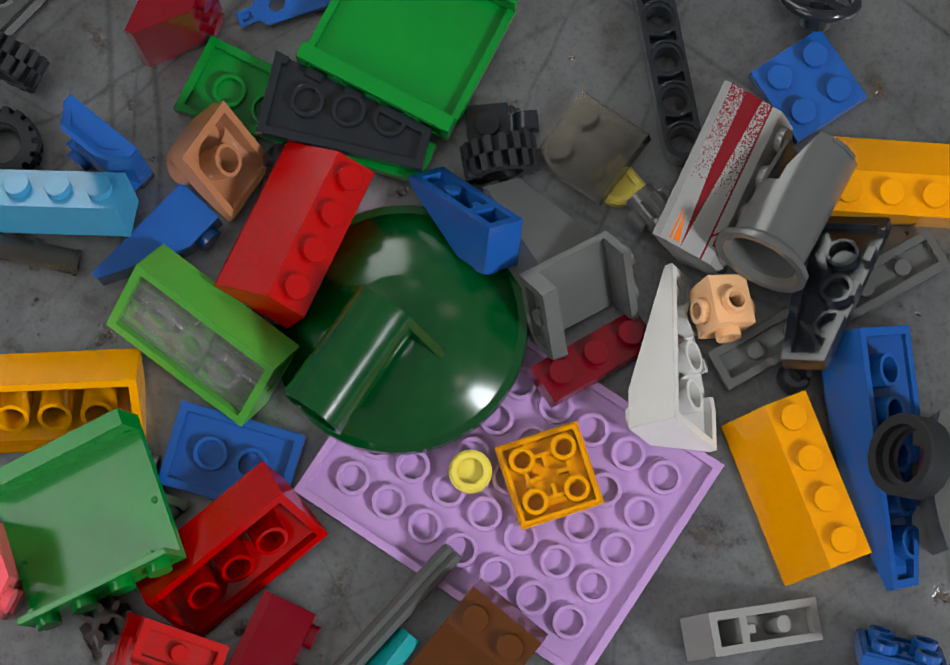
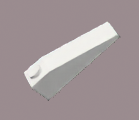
(667, 385)

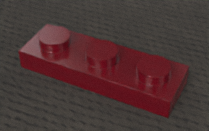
(589, 360)

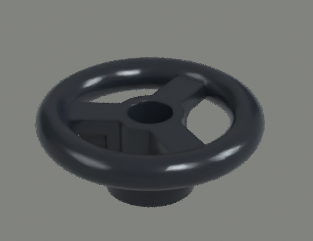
(821, 14)

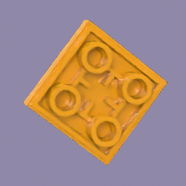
(549, 475)

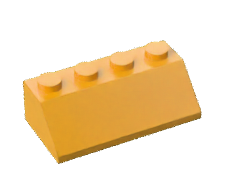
(898, 182)
(63, 390)
(795, 488)

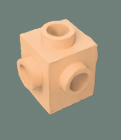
(721, 307)

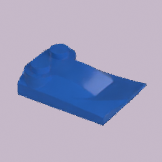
(100, 146)

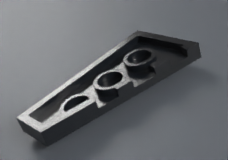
(321, 113)
(836, 279)

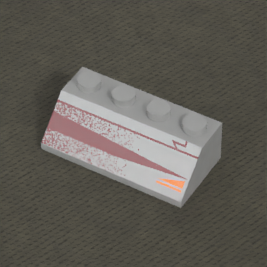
(720, 176)

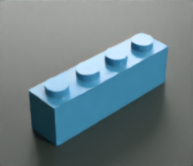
(67, 202)

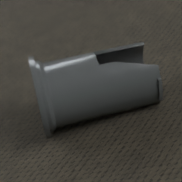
(788, 214)

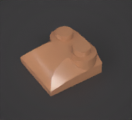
(218, 159)

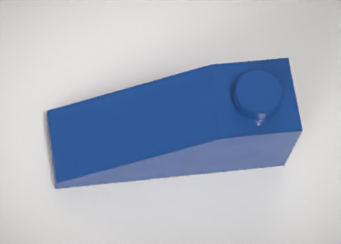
(178, 222)
(471, 222)

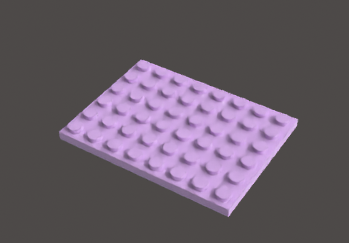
(564, 575)

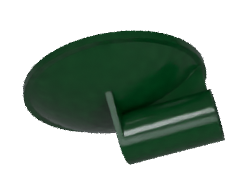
(405, 339)

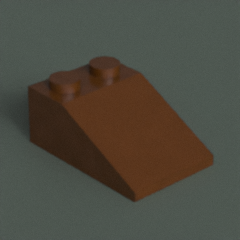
(483, 632)

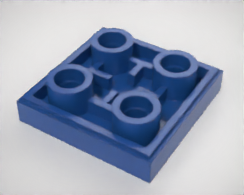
(882, 647)

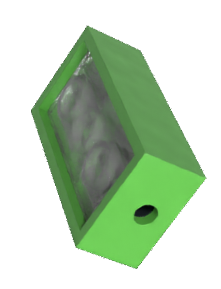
(201, 334)

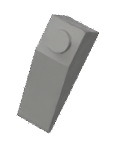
(751, 629)

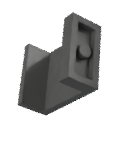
(576, 287)

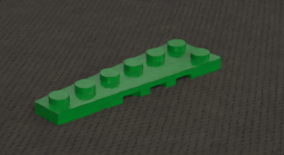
(241, 82)

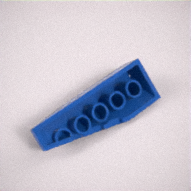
(863, 386)

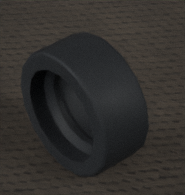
(885, 450)

